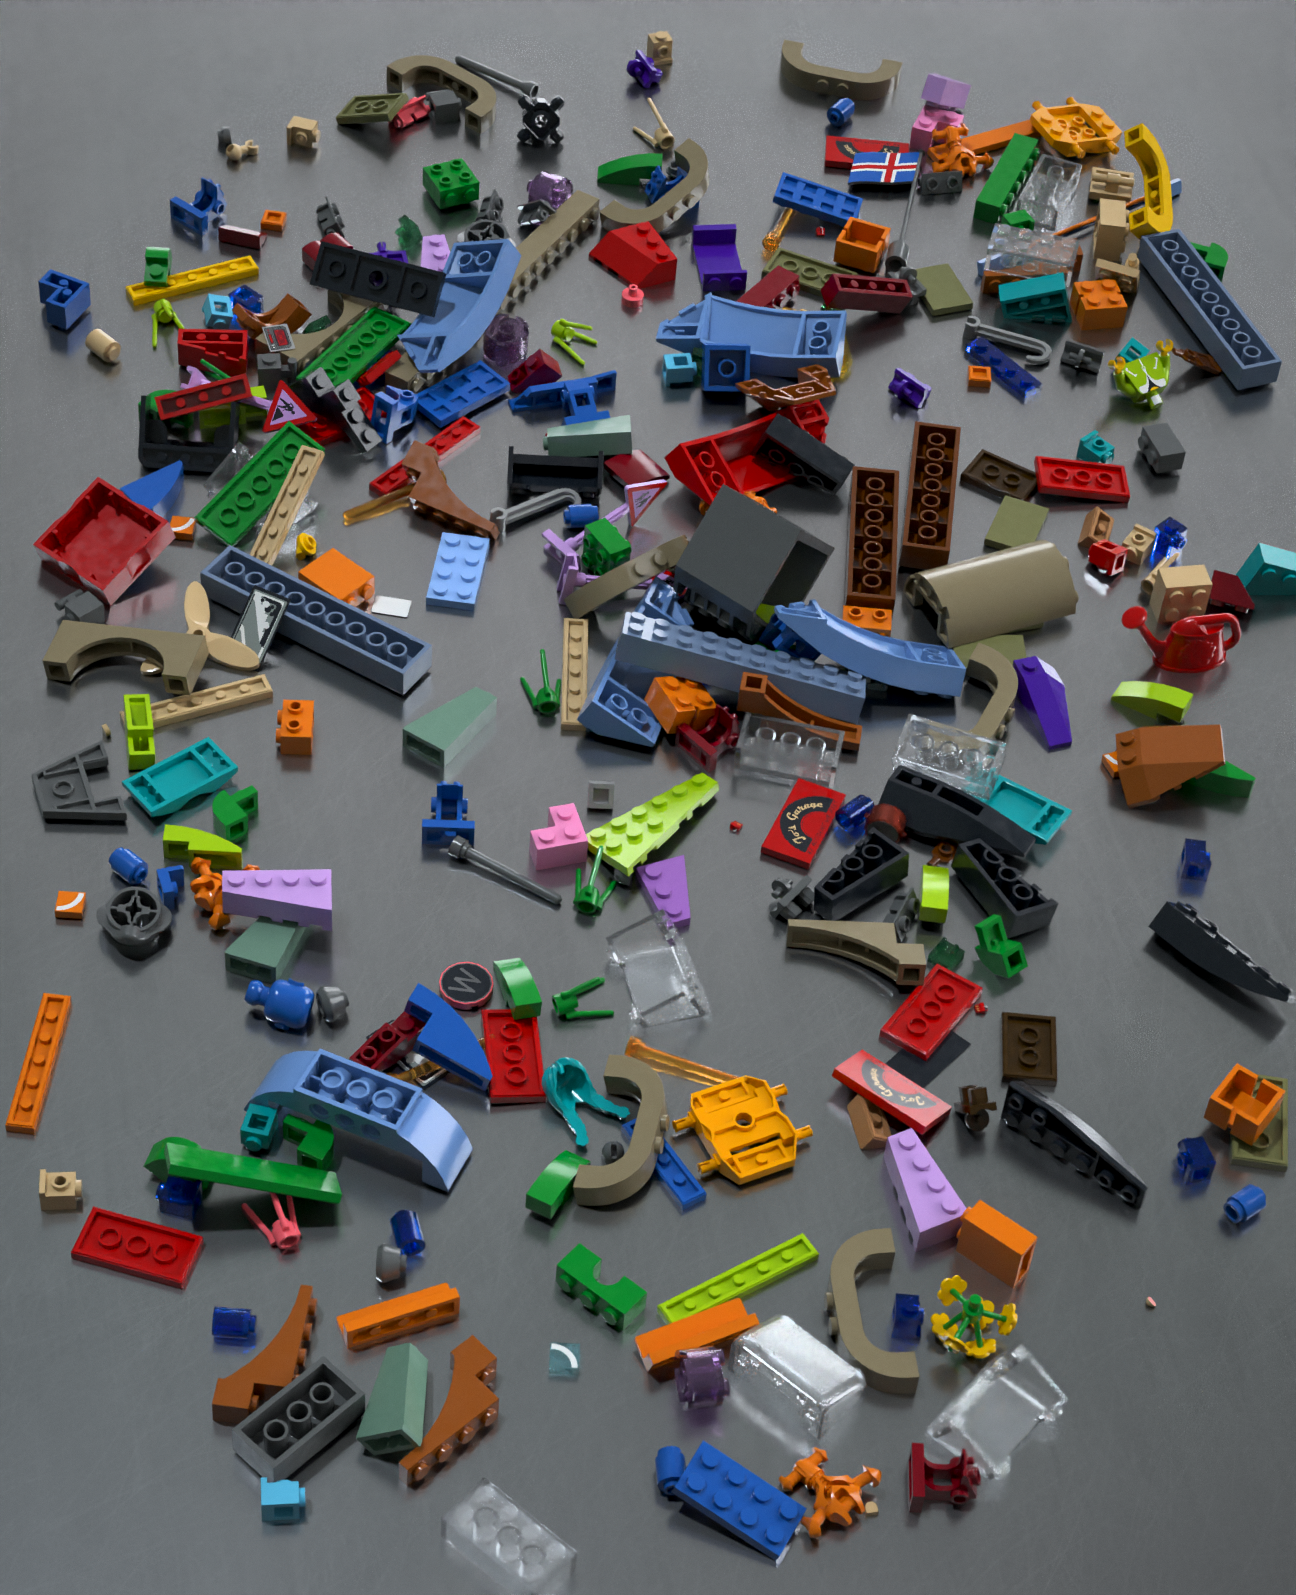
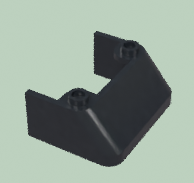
(158, 451)
(550, 473)

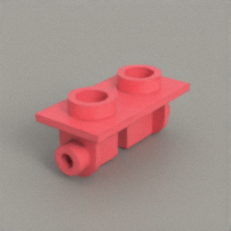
(413, 107)

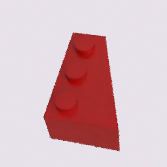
(221, 348)

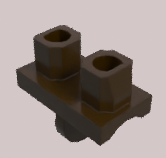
(973, 1103)

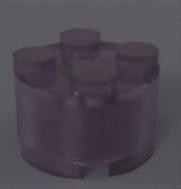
(551, 188)
(506, 340)
(701, 1378)

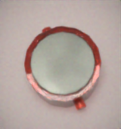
(887, 820)

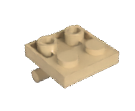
(1111, 184)
(1126, 276)

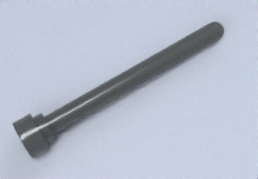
(528, 88)
(461, 849)

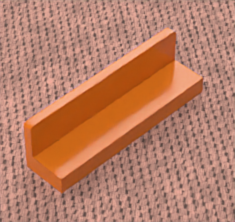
(398, 1314)
(695, 1331)

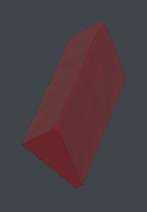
(241, 236)

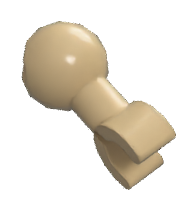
(235, 151)

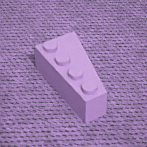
(945, 92)
(434, 252)
(281, 895)
(922, 1190)

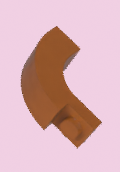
(288, 311)

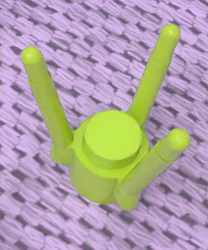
(163, 313)
(563, 331)

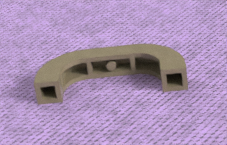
(438, 71)
(837, 81)
(674, 203)
(626, 577)
(999, 674)
(626, 1176)
(882, 1369)

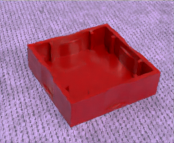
(104, 541)

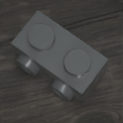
(1161, 447)

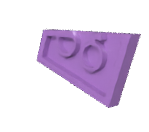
(667, 888)

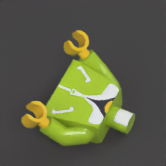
(1145, 376)

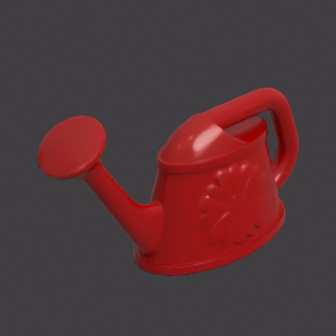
(1192, 644)

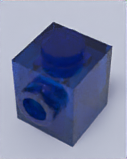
(1170, 537)

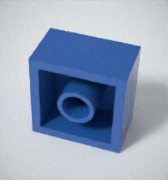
(724, 366)

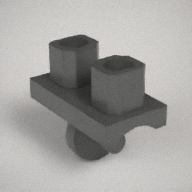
(915, 285)
(1082, 355)
(800, 892)

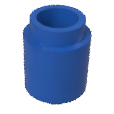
(840, 111)
(580, 515)
(128, 865)
(1245, 1203)
(669, 1467)

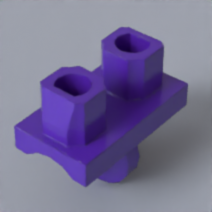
(644, 69)
(909, 388)

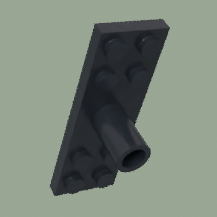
(378, 279)

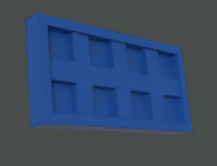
(816, 199)
(461, 393)
(739, 1500)

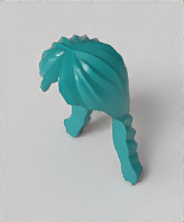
(568, 1084)

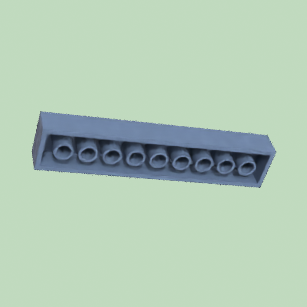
(1209, 309)
(322, 621)
(722, 662)

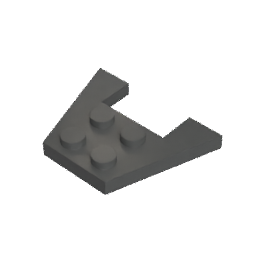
(65, 790)

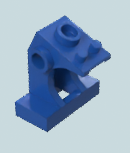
(659, 187)
(207, 206)
(577, 394)
(400, 410)
(782, 637)
(448, 804)

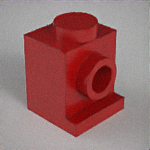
(1108, 556)

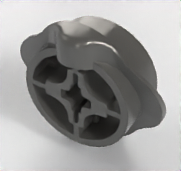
(484, 230)
(147, 923)

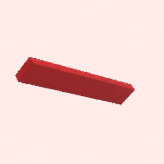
(444, 443)

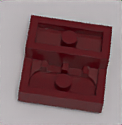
(634, 468)

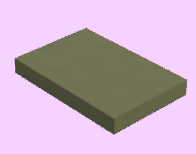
(372, 108)
(944, 290)
(1015, 524)
(1008, 645)

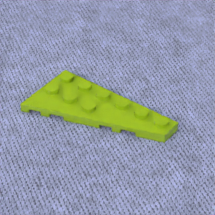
(648, 826)

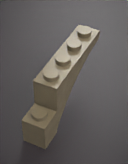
(862, 941)

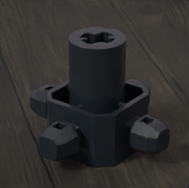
(540, 126)

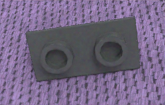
(940, 182)
(491, 207)
(534, 212)
(328, 218)
(903, 912)

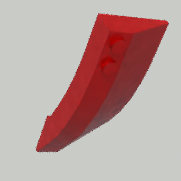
(726, 458)

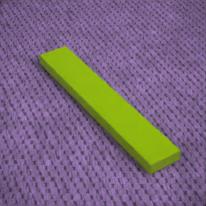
(741, 1279)

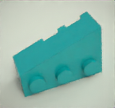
(1036, 297)
(1269, 571)

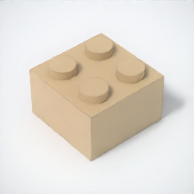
(1110, 229)
(1180, 592)

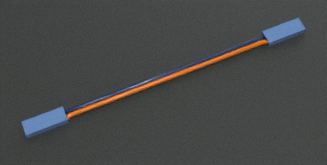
(1176, 188)

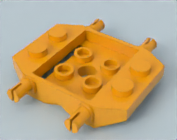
(1067, 132)
(714, 1118)

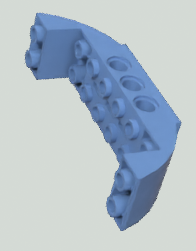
(369, 1107)

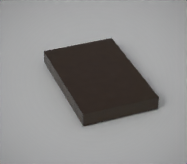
(1000, 476)
(1028, 1049)

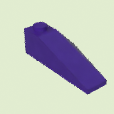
(1044, 700)

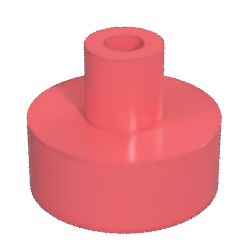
(632, 296)

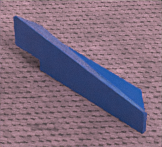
(549, 394)

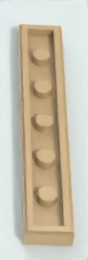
(287, 504)
(574, 672)
(209, 701)

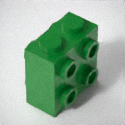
(451, 183)
(604, 547)

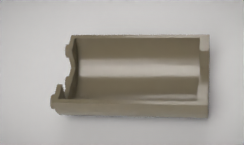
(996, 592)

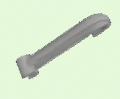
(974, 328)
(502, 517)

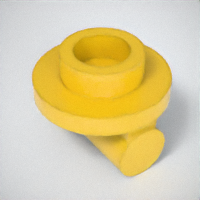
(305, 546)

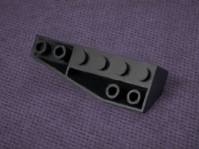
(951, 814)
(1214, 952)
(1071, 1139)

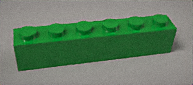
(1006, 178)

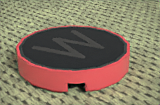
(466, 985)

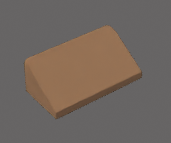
(1095, 527)
(868, 1123)

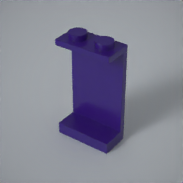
(718, 257)

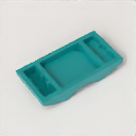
(181, 777)
(1028, 809)

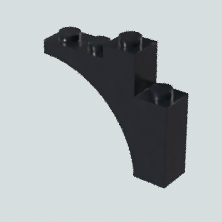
(338, 405)

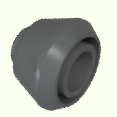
(331, 1003)
(389, 1263)

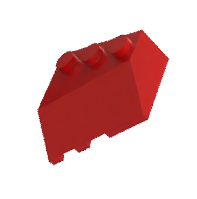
(637, 255)

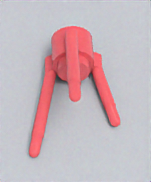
(284, 1232)

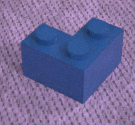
(64, 298)

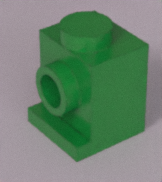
(1018, 219)

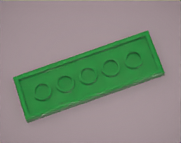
(360, 346)
(254, 487)
(252, 1173)

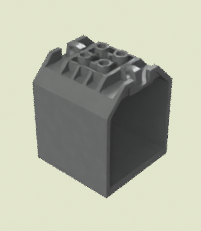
(747, 559)

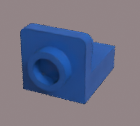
(167, 882)

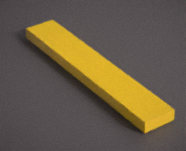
(194, 280)

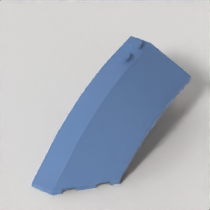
(471, 296)
(777, 337)
(876, 656)
(617, 696)

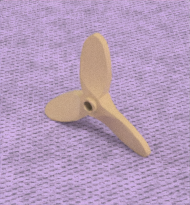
(220, 647)

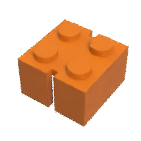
(861, 244)
(1098, 304)
(678, 702)
(1236, 1108)

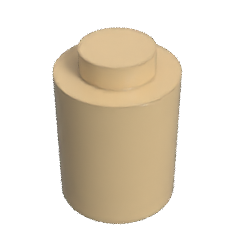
(103, 345)

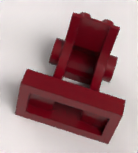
(720, 727)
(921, 1473)

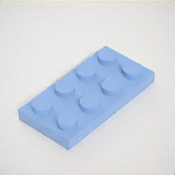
(457, 571)

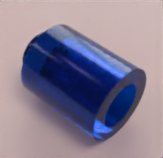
(852, 814)
(407, 1232)
(233, 1322)

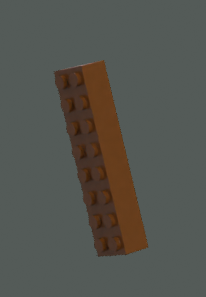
(930, 496)
(872, 538)

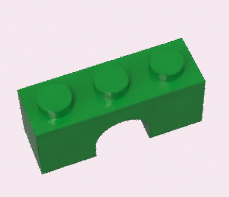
(616, 1302)

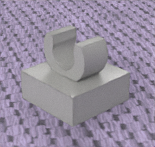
(600, 794)

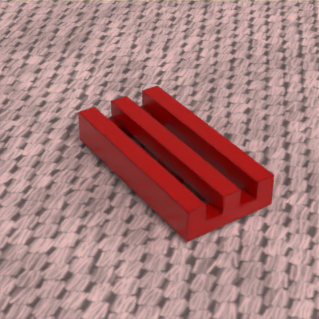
(379, 368)

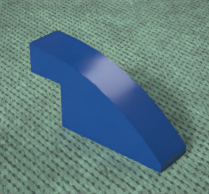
(157, 490)
(447, 1038)

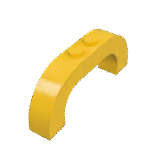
(1158, 212)

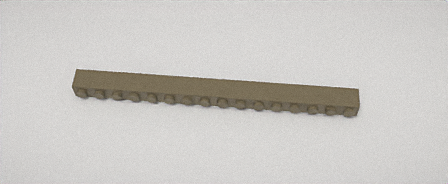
(537, 252)

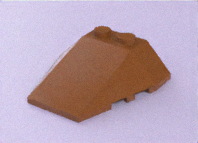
(812, 385)
(1164, 757)

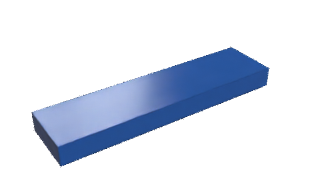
(673, 1174)

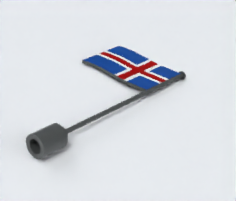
(889, 170)

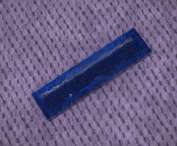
(1003, 367)

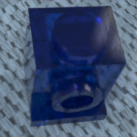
(247, 298)
(1195, 860)
(1195, 1160)
(179, 1197)
(906, 1317)

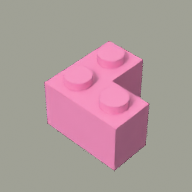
(930, 119)
(561, 842)

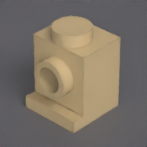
(660, 47)
(302, 132)
(1139, 544)
(59, 1190)

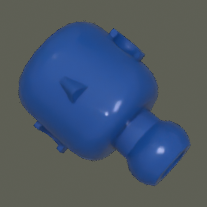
(284, 1003)

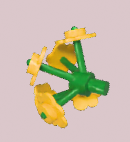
(973, 1312)

